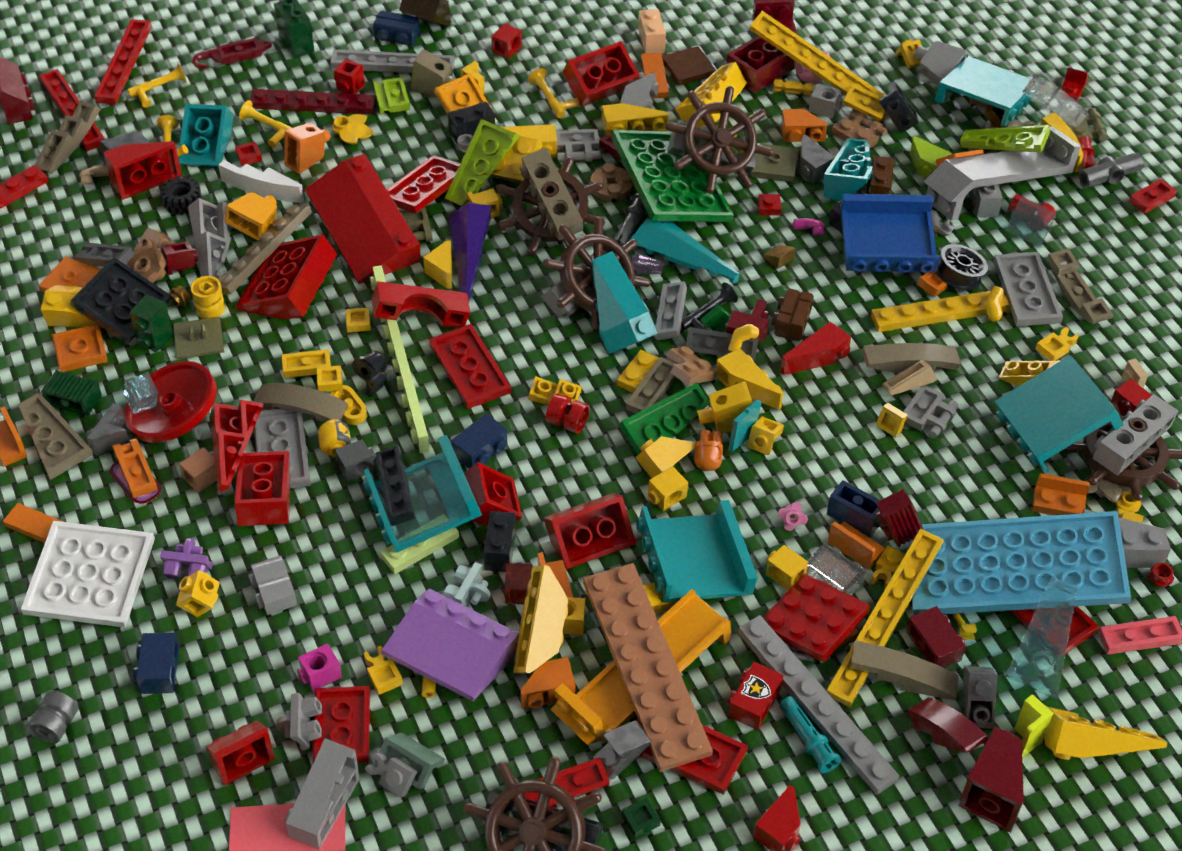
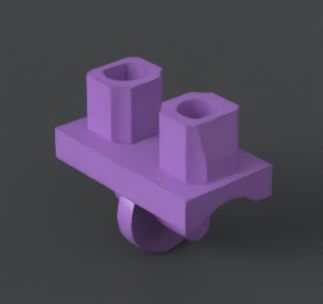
(175, 560)

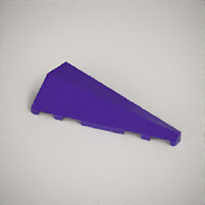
(468, 235)

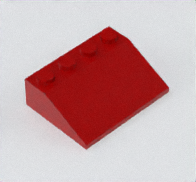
(288, 279)

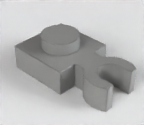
(394, 774)

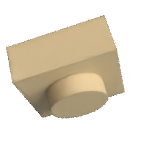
(1135, 372)

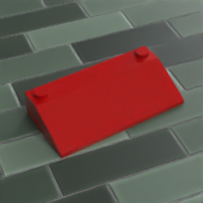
(363, 219)

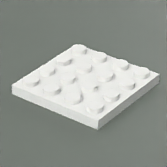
(88, 574)

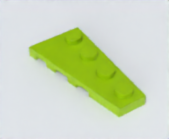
(1008, 139)
(482, 156)

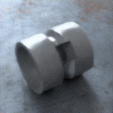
(51, 720)

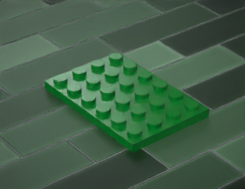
(663, 190)

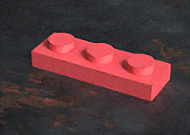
(1141, 635)

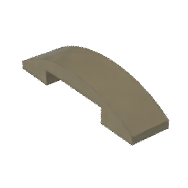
(1075, 289)
(301, 399)

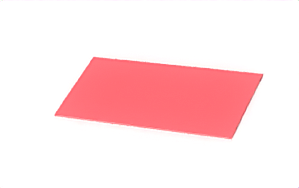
(265, 830)

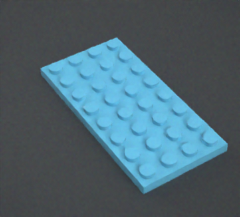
(1013, 559)

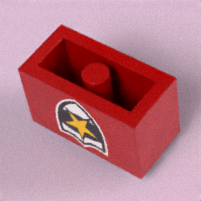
(755, 695)

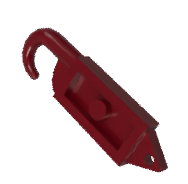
(232, 52)

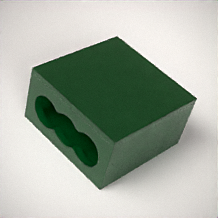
(294, 27)

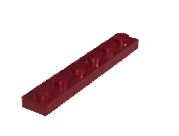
(313, 101)

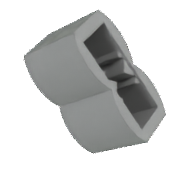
(273, 585)

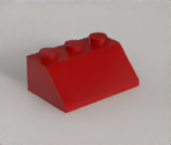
(590, 530)

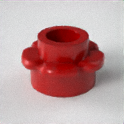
(1164, 570)

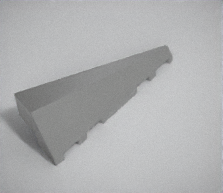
(210, 235)

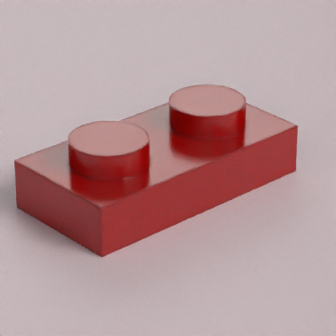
(1152, 196)

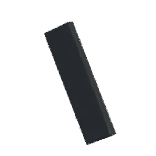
(395, 485)

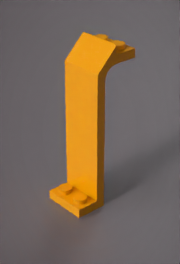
(604, 702)

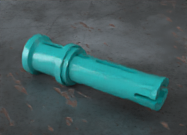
(815, 743)

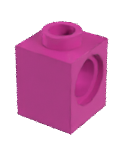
(319, 658)

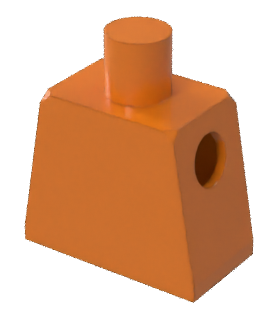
(304, 146)

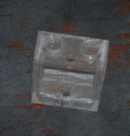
(1055, 101)

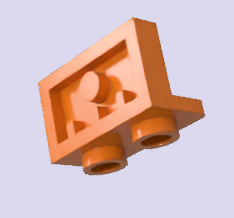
(1059, 495)

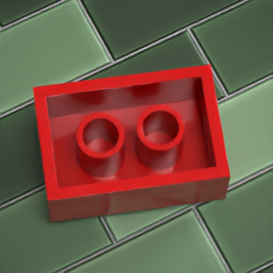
(600, 73)

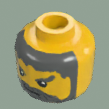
(333, 435)

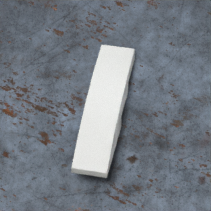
(262, 183)

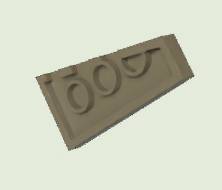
(53, 437)

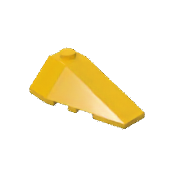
(1077, 737)

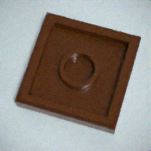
(688, 65)

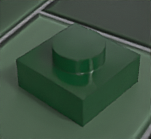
(641, 817)

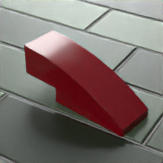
(946, 726)

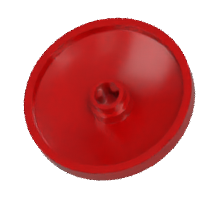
(183, 401)

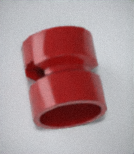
(567, 413)

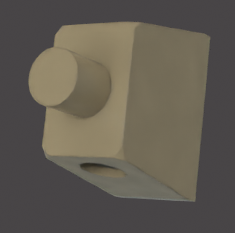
(429, 73)

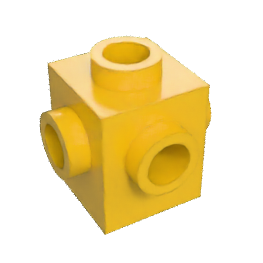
(197, 593)

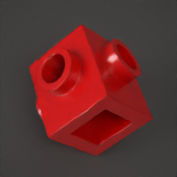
(349, 77)

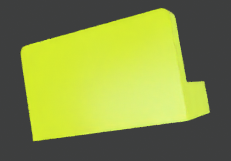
(1033, 723)

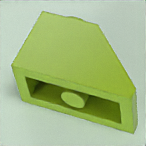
(924, 155)

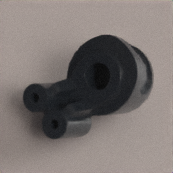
(371, 369)

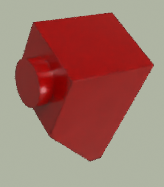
(780, 824)

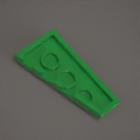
(665, 417)

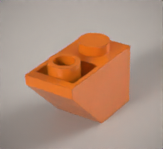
(800, 122)
(542, 684)

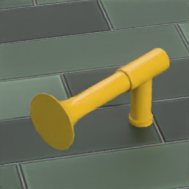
(176, 74)
(538, 78)
(248, 111)
(168, 124)

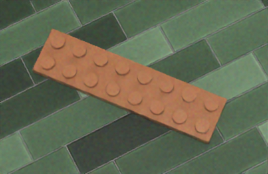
(647, 667)

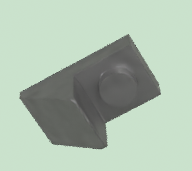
(108, 431)
(622, 748)

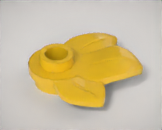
(352, 128)

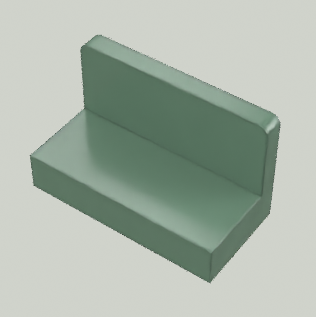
(413, 755)

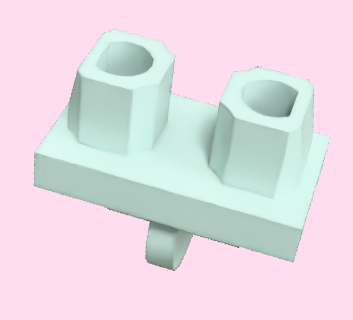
(472, 588)

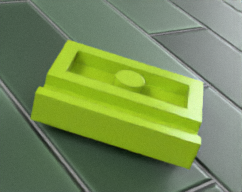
(391, 95)

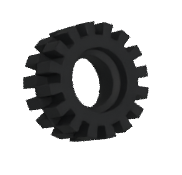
(171, 190)

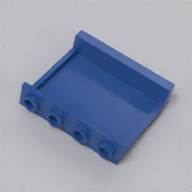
(888, 233)

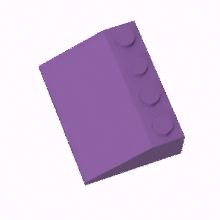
(451, 644)

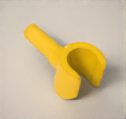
(965, 630)

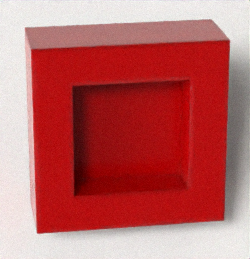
(248, 153)
(769, 204)

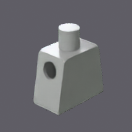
(939, 60)

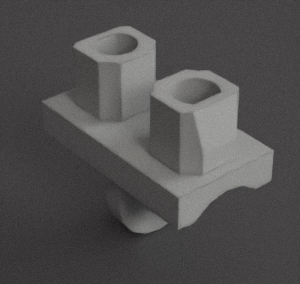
(297, 722)

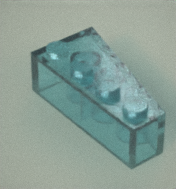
(1043, 648)

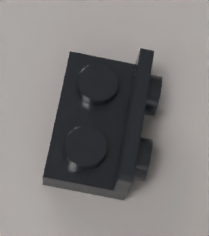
(899, 108)

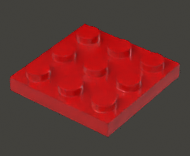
(815, 617)

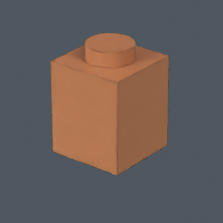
(199, 470)

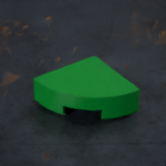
(716, 317)

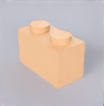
(652, 31)

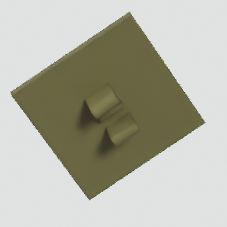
(198, 338)

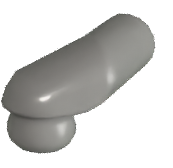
(939, 227)

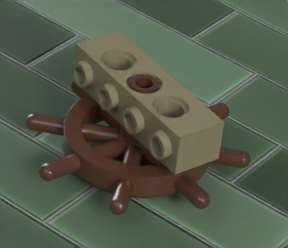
(551, 199)

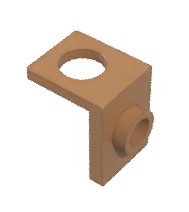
(154, 239)

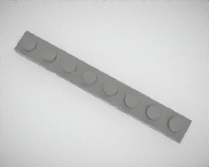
(819, 705)

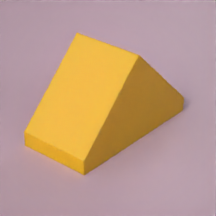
(439, 264)

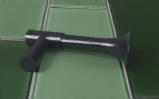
(692, 319)

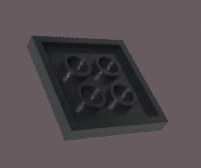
(113, 295)

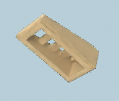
(912, 377)

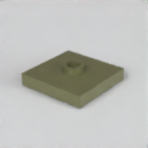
(779, 166)

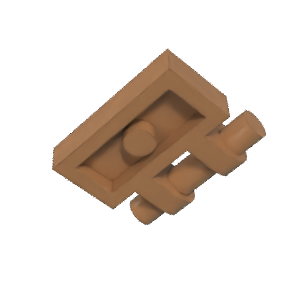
(854, 129)

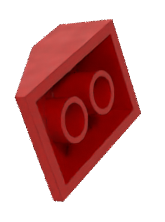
(141, 166)
(263, 488)

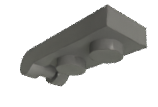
(101, 254)

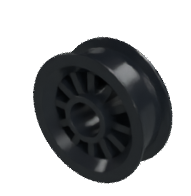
(961, 267)

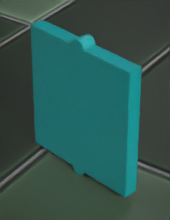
(743, 424)

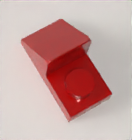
(1074, 83)

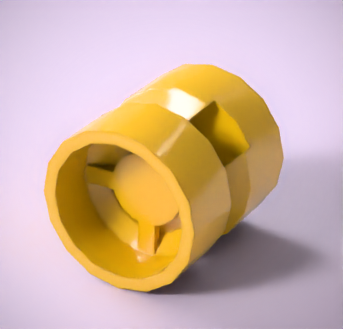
(208, 297)

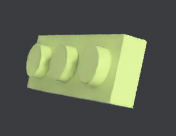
(409, 556)

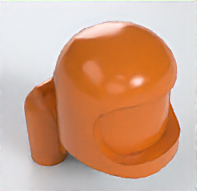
(709, 450)

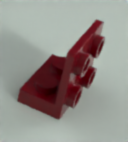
(778, 9)

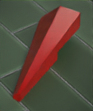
(230, 435)

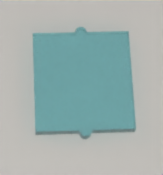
(1031, 222)

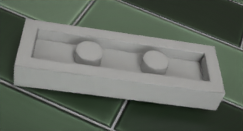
(670, 310)

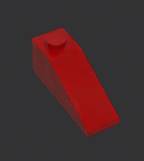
(818, 350)

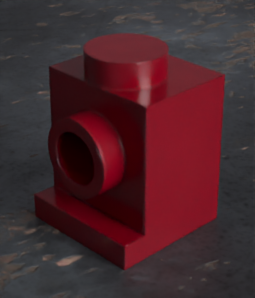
(179, 256)

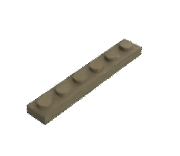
(263, 248)

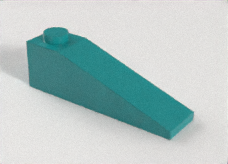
(848, 169)
(620, 309)

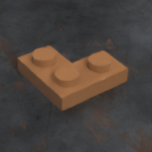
(689, 367)

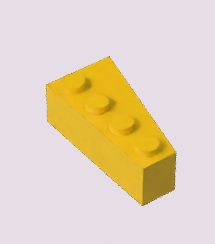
(713, 91)

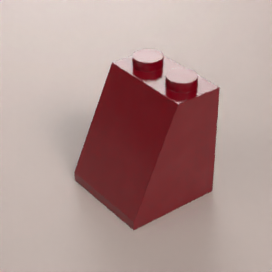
(996, 781)

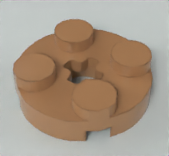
(620, 179)
(154, 261)

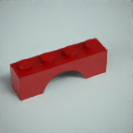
(446, 306)

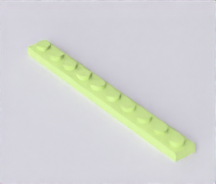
(404, 380)

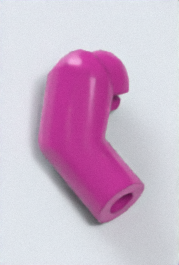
(808, 223)

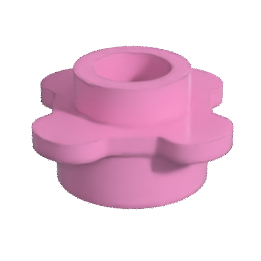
(792, 509)

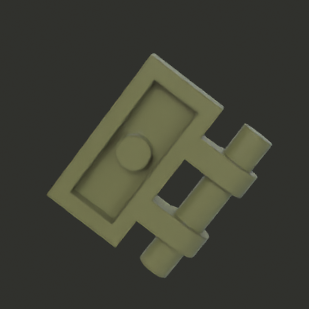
(1097, 131)

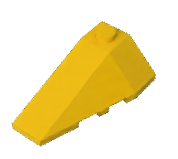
(57, 308)

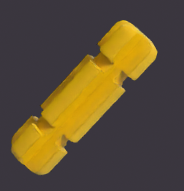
(792, 87)

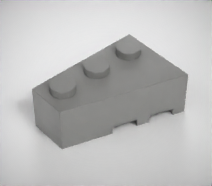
(1142, 543)
(323, 794)

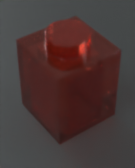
(516, 582)

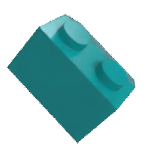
(205, 134)

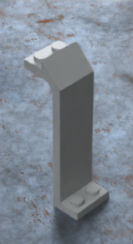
(960, 175)

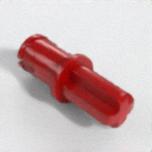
(1088, 152)

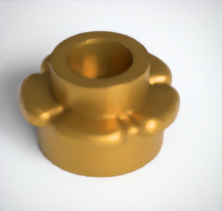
(179, 296)

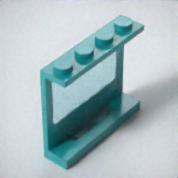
(438, 497)

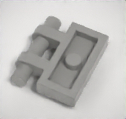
(578, 140)
(922, 408)

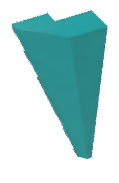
(681, 248)

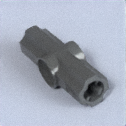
(1110, 170)

